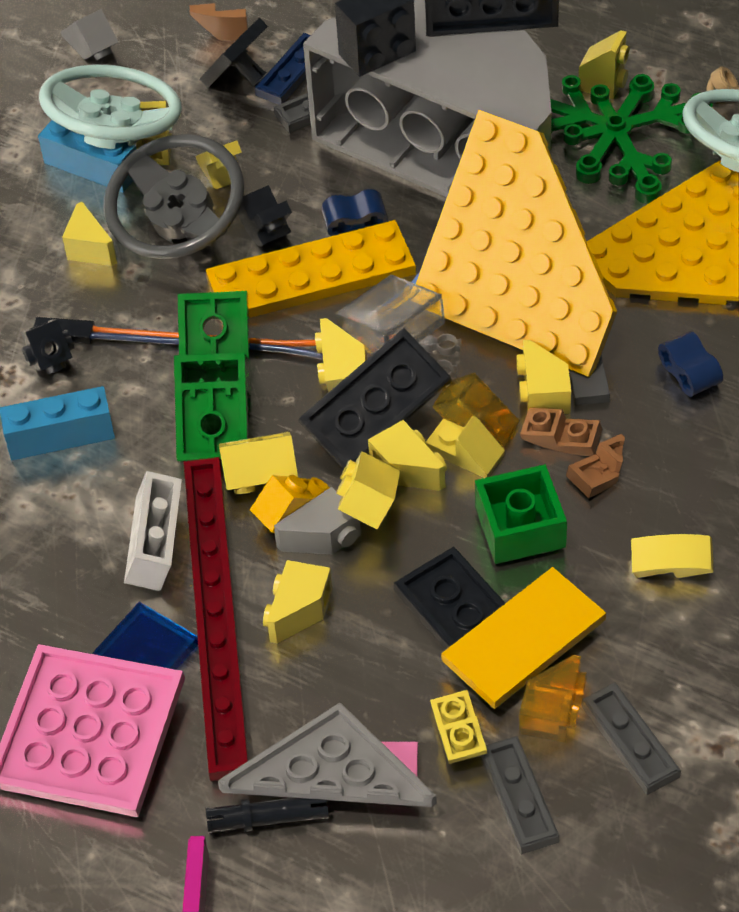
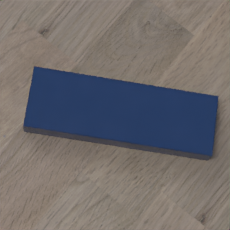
(285, 75)

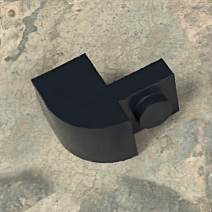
(263, 216)

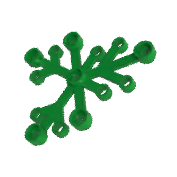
(615, 128)

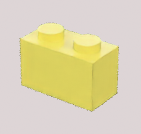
(256, 460)
(367, 489)

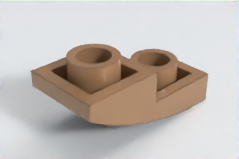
(555, 432)

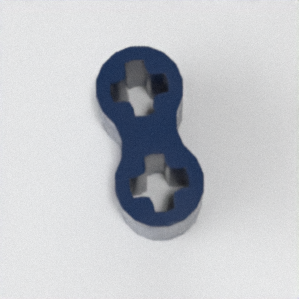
(353, 212)
(690, 363)

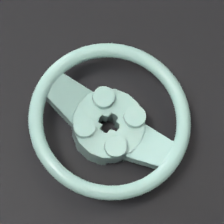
(106, 117)
(712, 128)

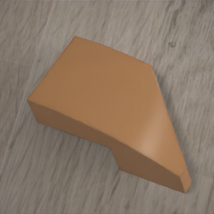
(221, 24)
(599, 470)

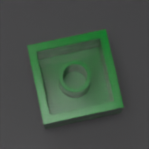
(520, 513)

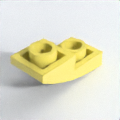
(675, 553)
(458, 727)

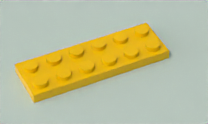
(316, 268)

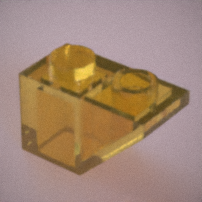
(472, 397)
(550, 700)

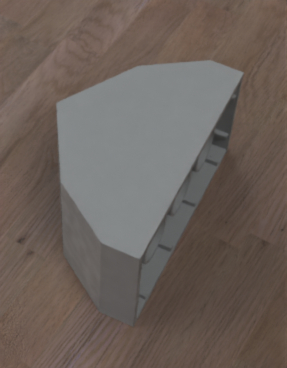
(423, 106)

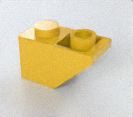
(284, 496)

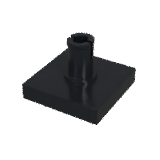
(237, 56)

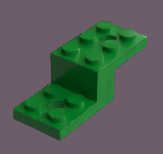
(211, 372)

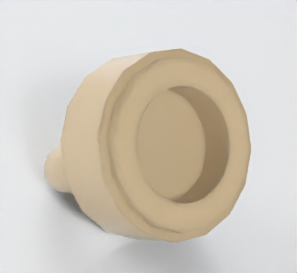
(722, 79)

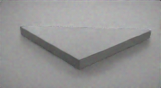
(330, 761)

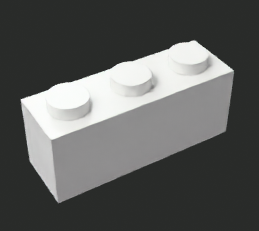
(153, 531)

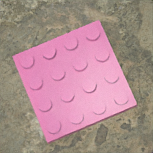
(88, 729)

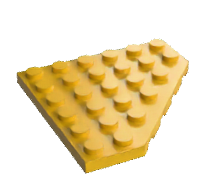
(677, 243)
(515, 250)

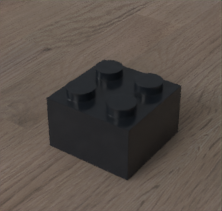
(374, 32)

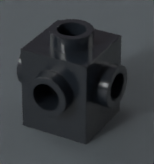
(35, 341)

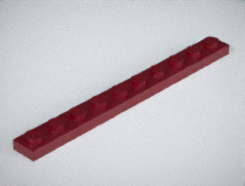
(215, 618)

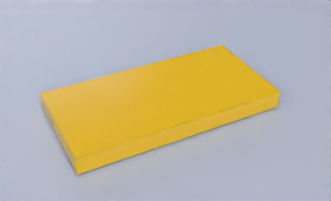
(523, 637)

